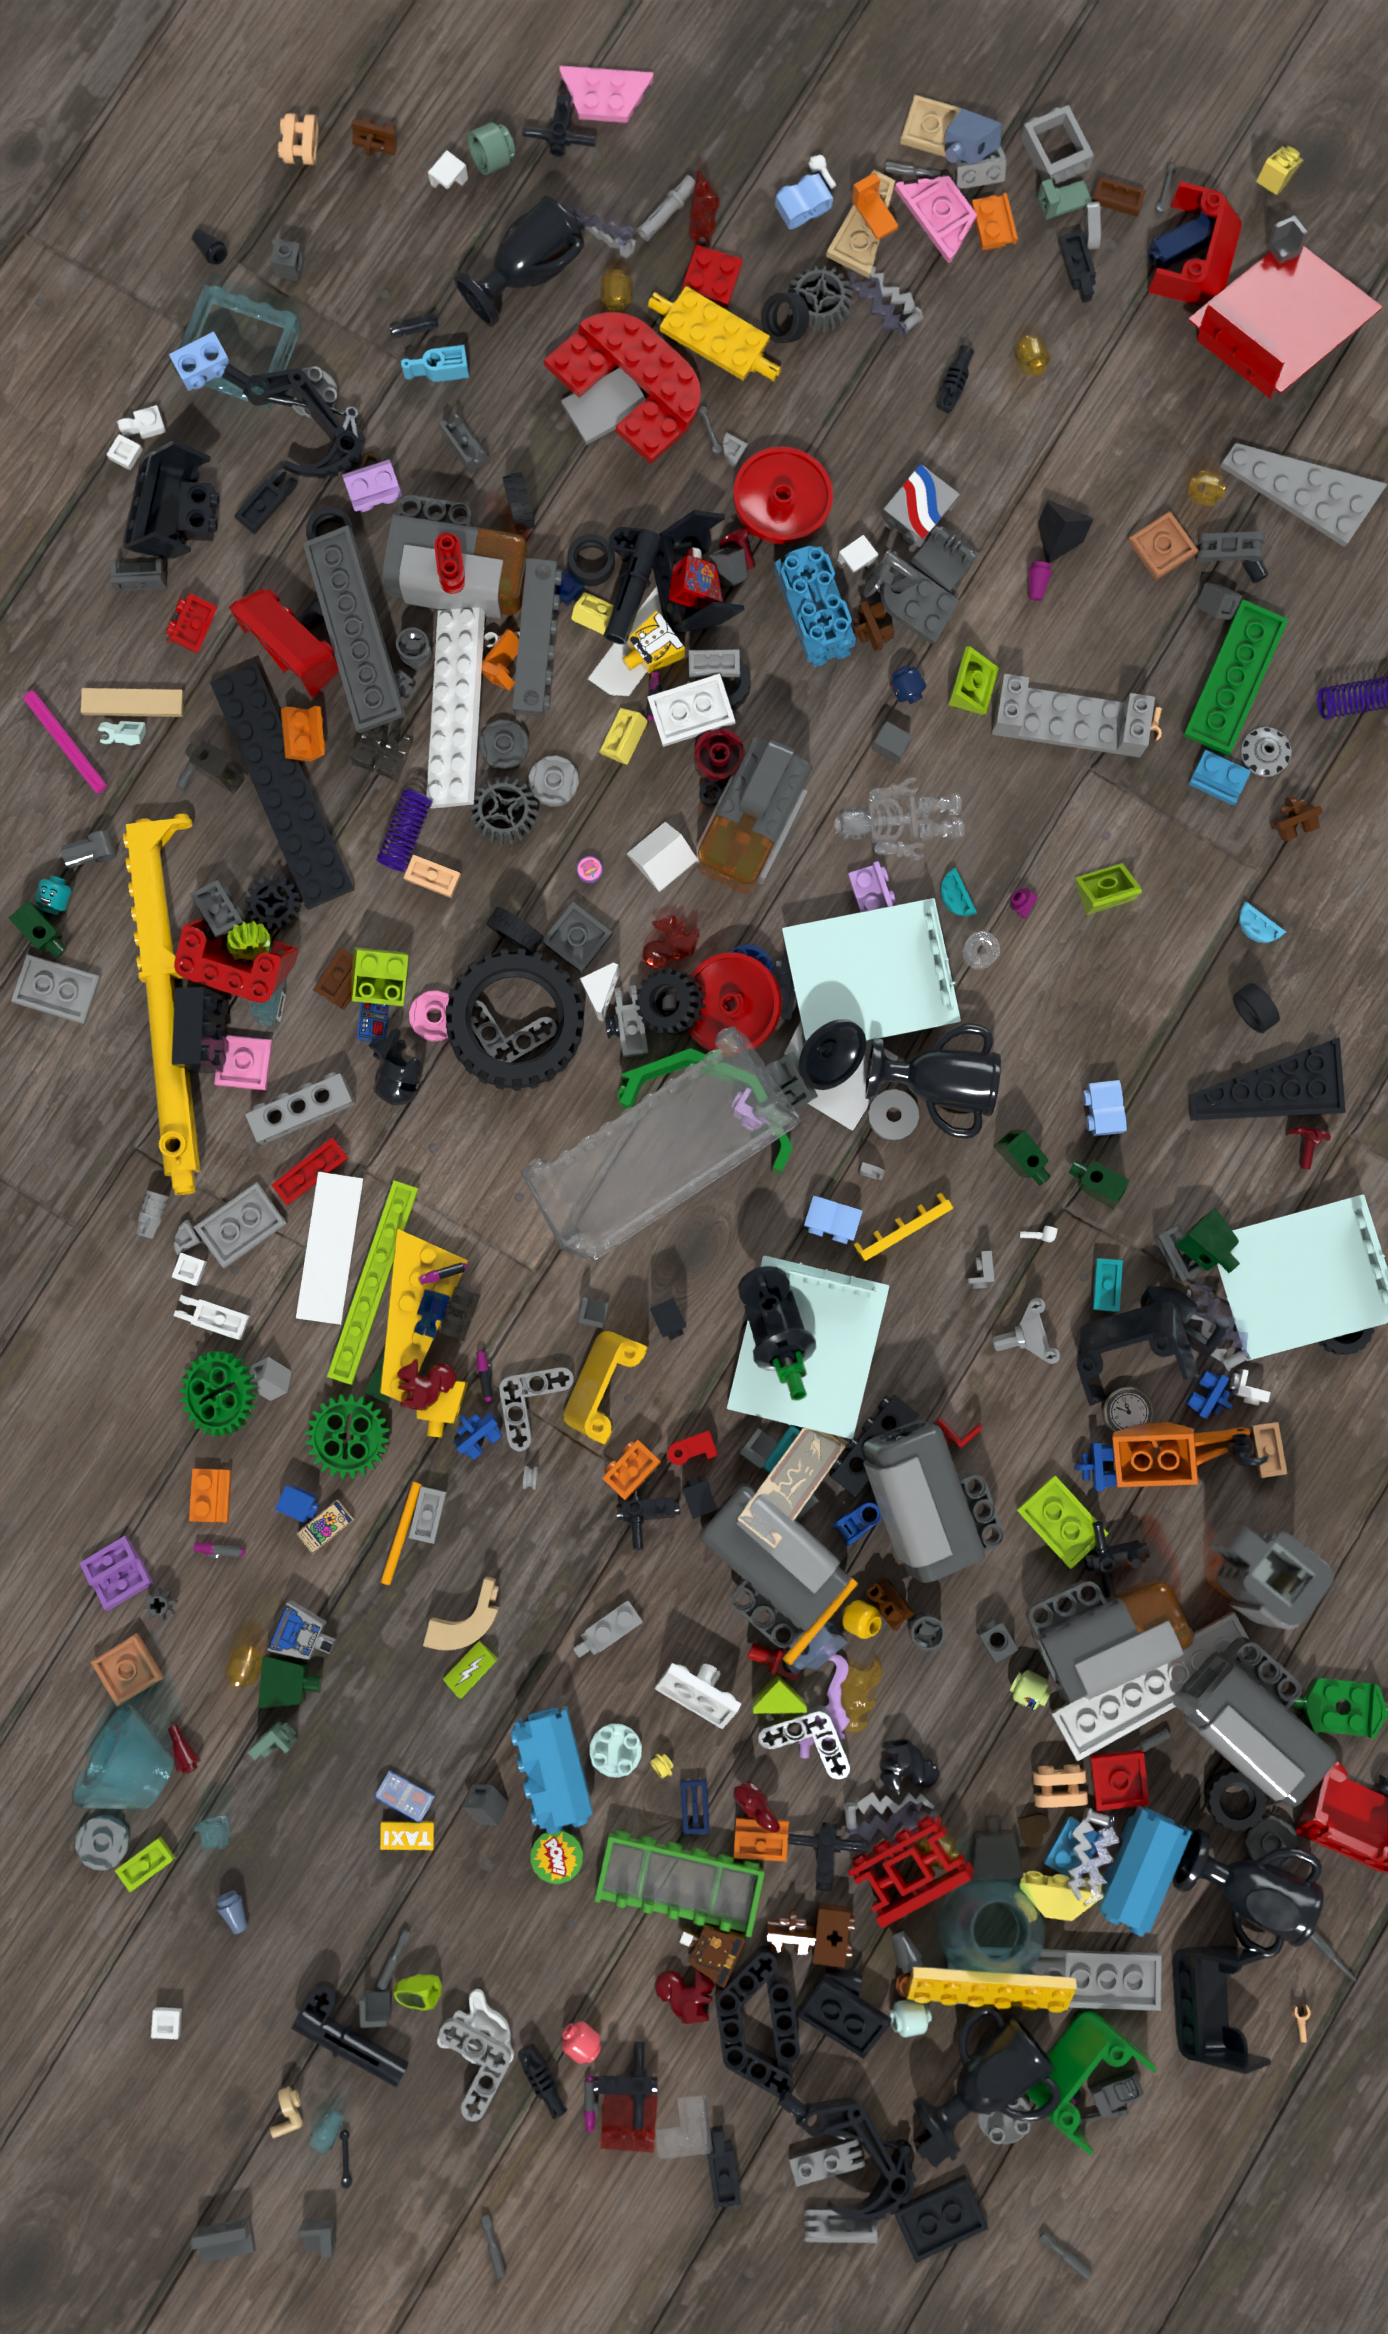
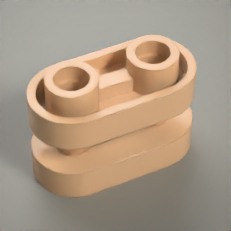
(289, 147)
(1070, 1776)

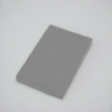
(603, 405)
(56, 989)
(240, 1225)

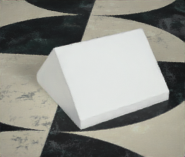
(662, 856)
(600, 987)

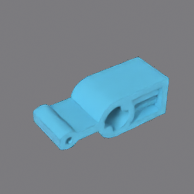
(450, 364)

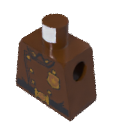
(713, 1950)

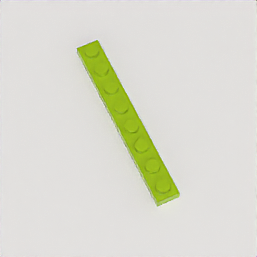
(372, 1284)

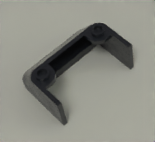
(156, 500)
(688, 533)
(1155, 1322)
(1203, 2007)

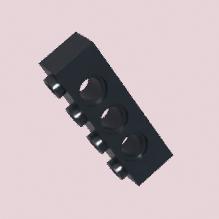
(841, 1472)

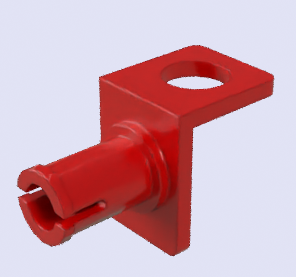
(951, 1436)
(772, 1659)

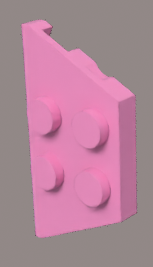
(605, 92)
(939, 211)

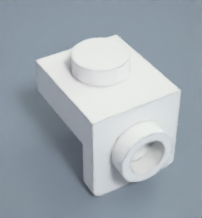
(1251, 1395)

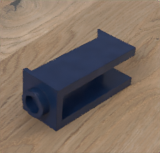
(1180, 242)

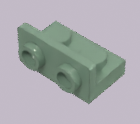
(278, 1734)

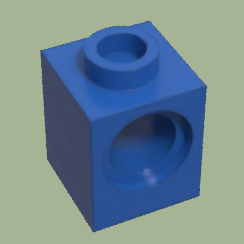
(297, 1503)

